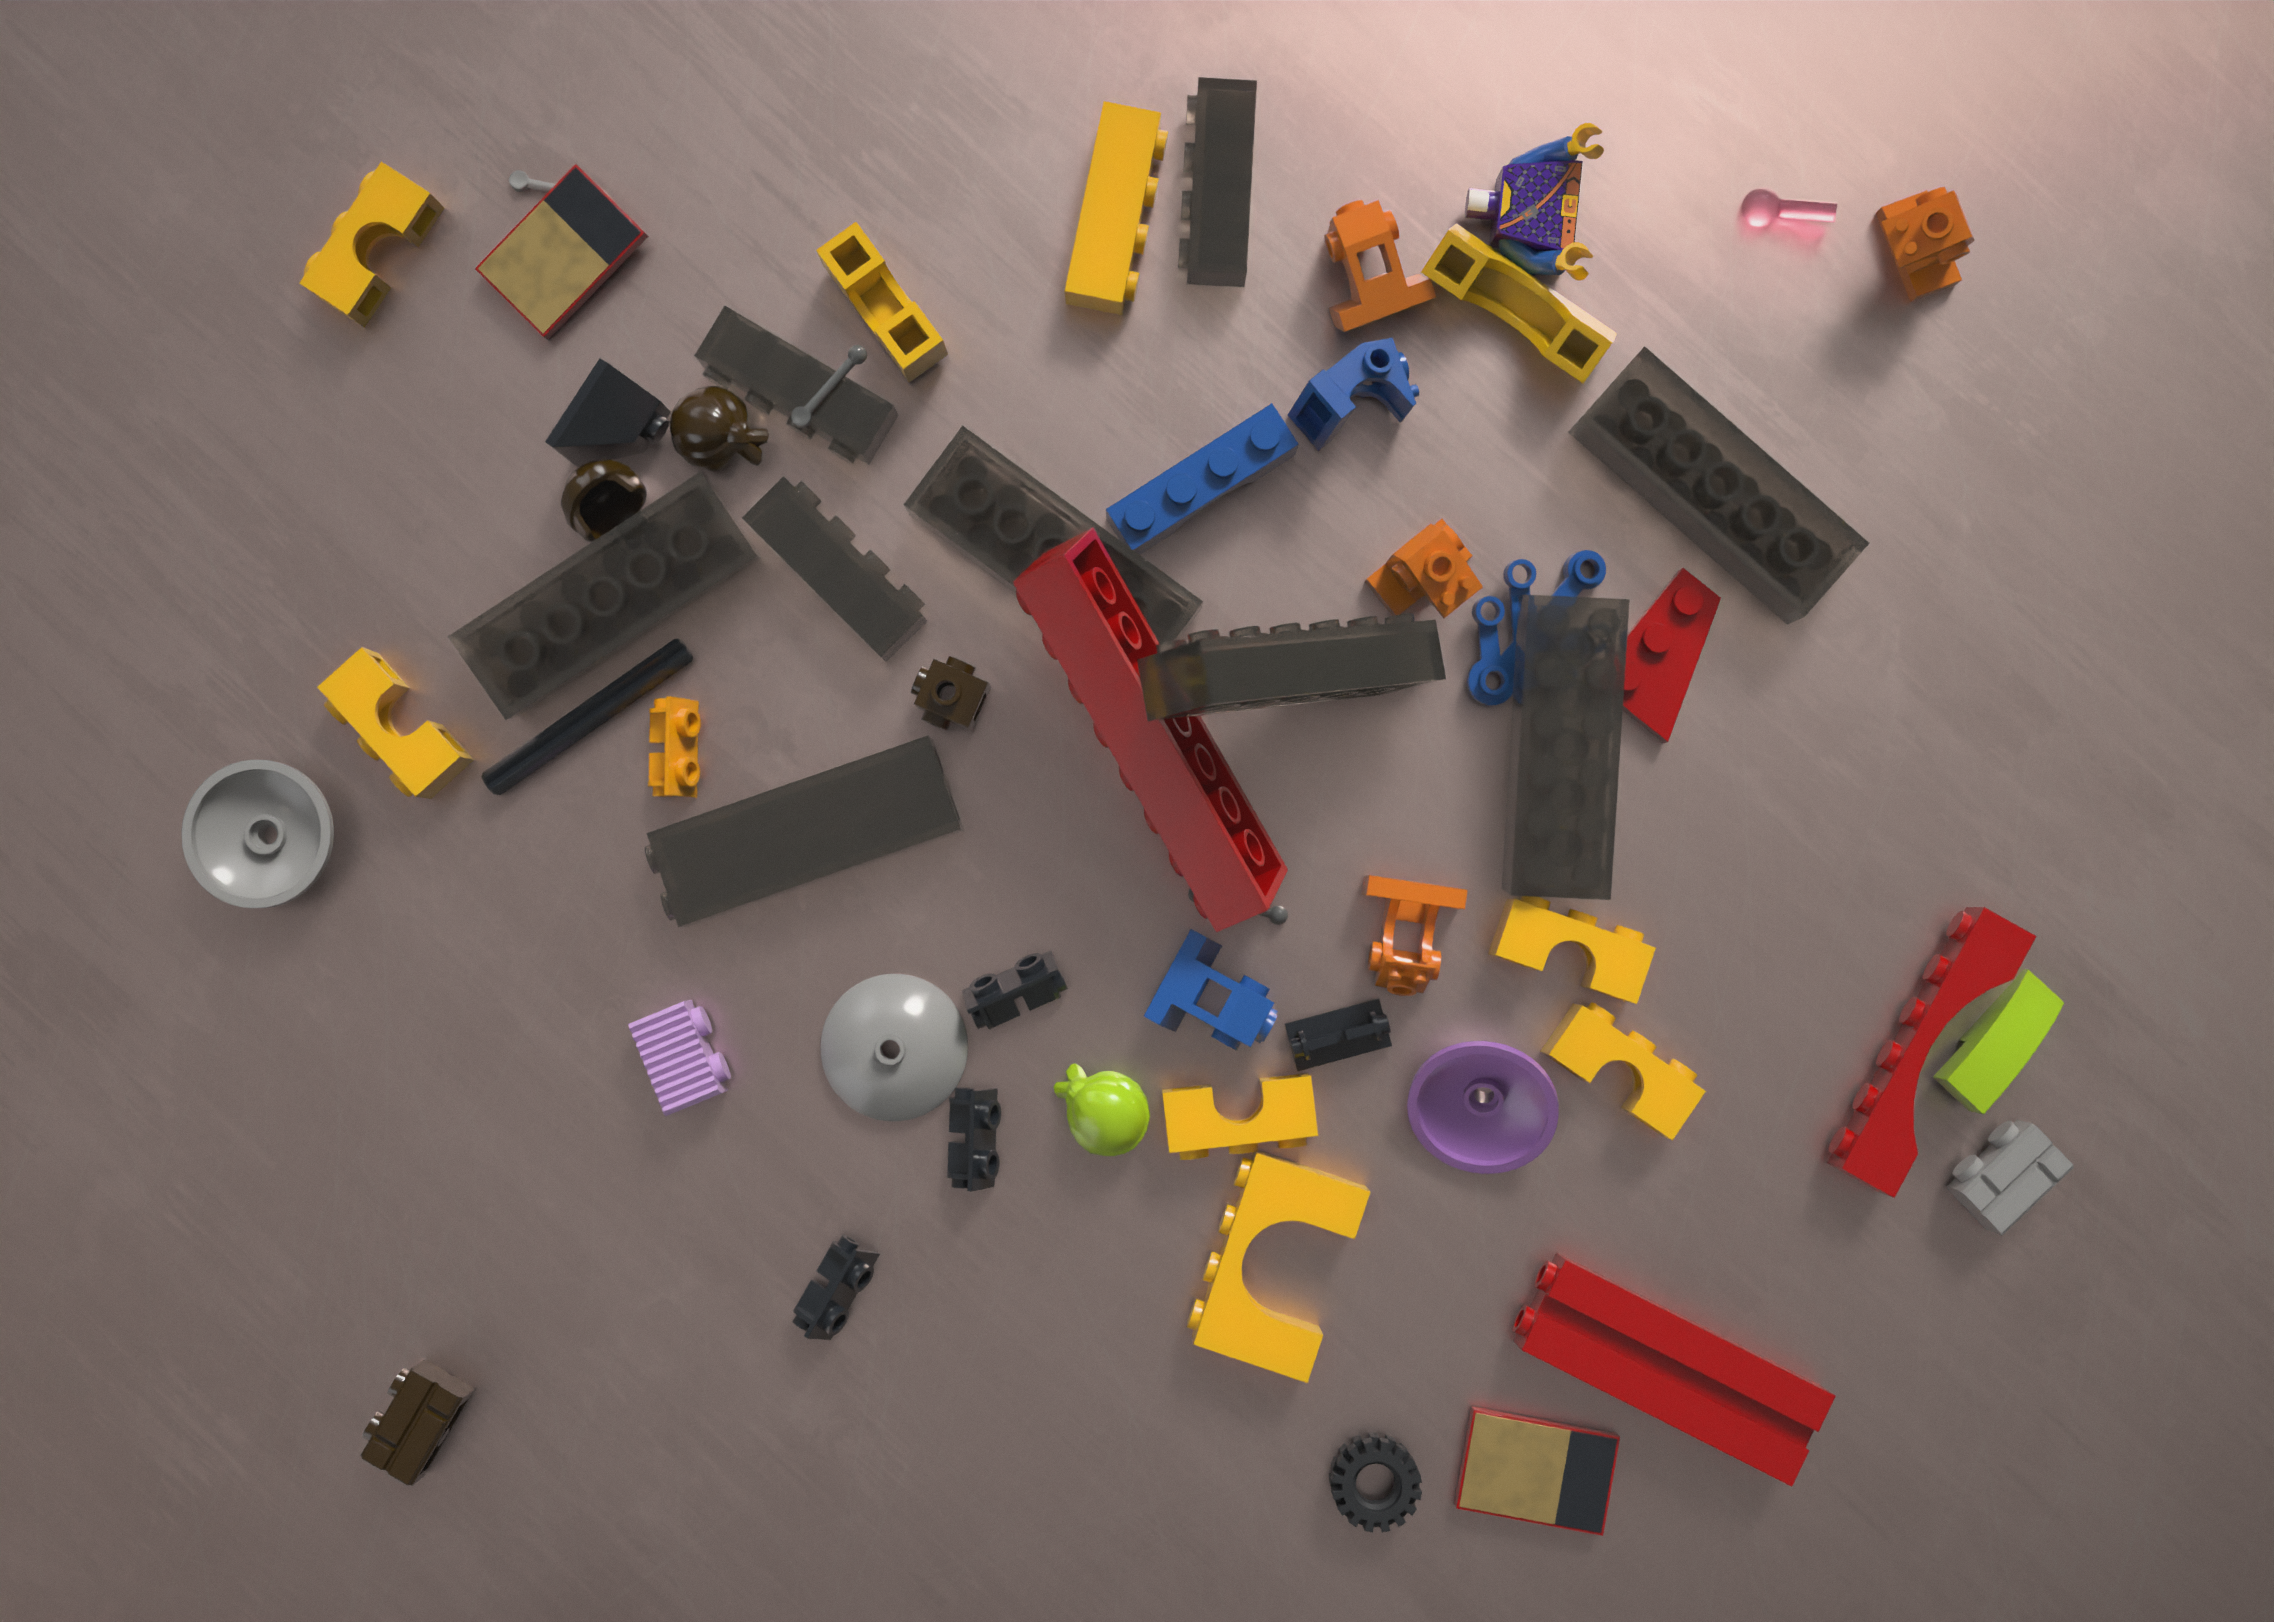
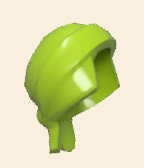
(1104, 1110)

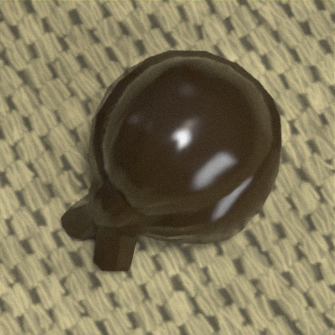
(713, 427)
(601, 497)

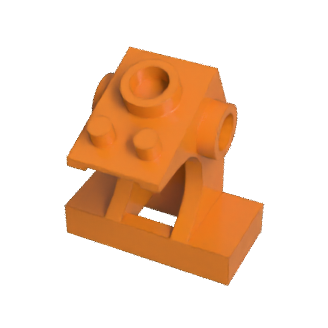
(1354, 231)
(1926, 239)
(1428, 566)
(1399, 970)

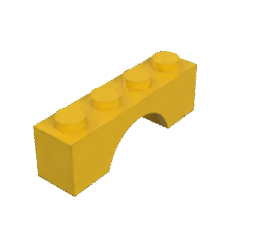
(1542, 315)

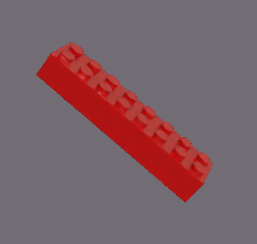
(1169, 763)

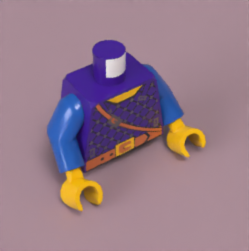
(1538, 206)

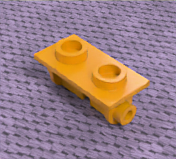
(677, 768)

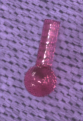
(1764, 206)

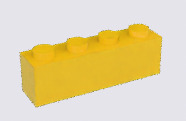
(1114, 207)

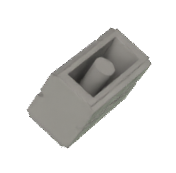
(2008, 1175)

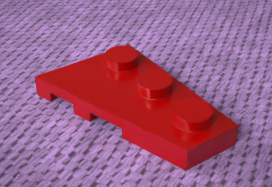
(1665, 652)

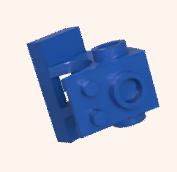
(1326, 397)
(1245, 1014)

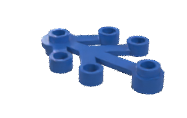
(1489, 647)

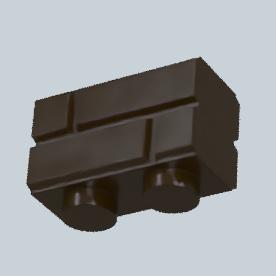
(416, 1421)

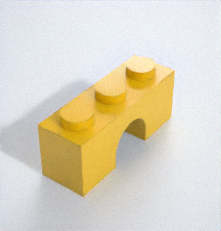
(384, 208)
(881, 302)
(364, 696)
(1614, 960)
(1660, 1093)
(1283, 1116)

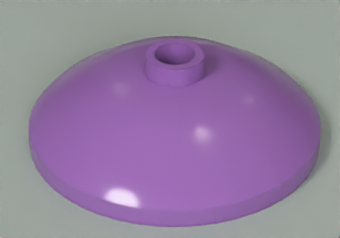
(1477, 1128)

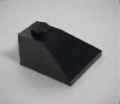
(608, 419)

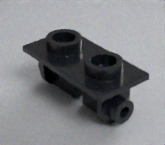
(993, 996)
(1338, 1034)
(975, 1161)
(825, 1309)

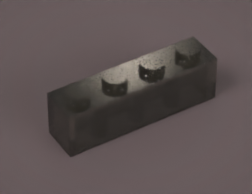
(1220, 182)
(786, 378)
(835, 568)

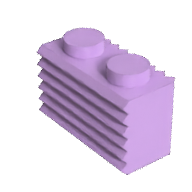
(680, 1056)

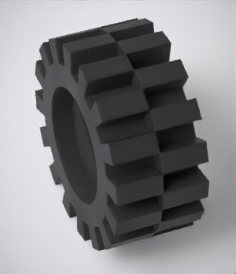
(1375, 1512)

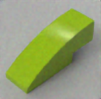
(2000, 1043)

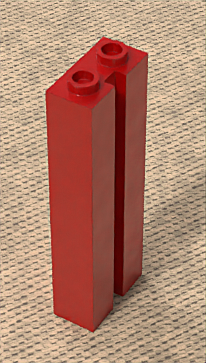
(1671, 1368)

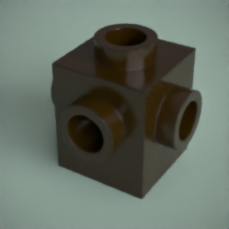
(963, 707)

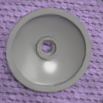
(228, 828)
(929, 1040)

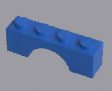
(1202, 478)

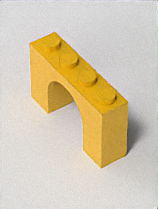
(1229, 1316)

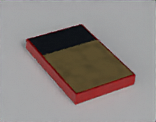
(561, 252)
(1537, 1470)

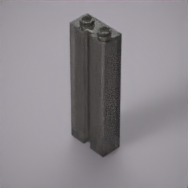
(803, 832)

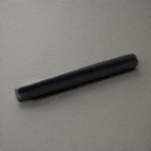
(587, 717)

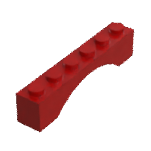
(1880, 1136)

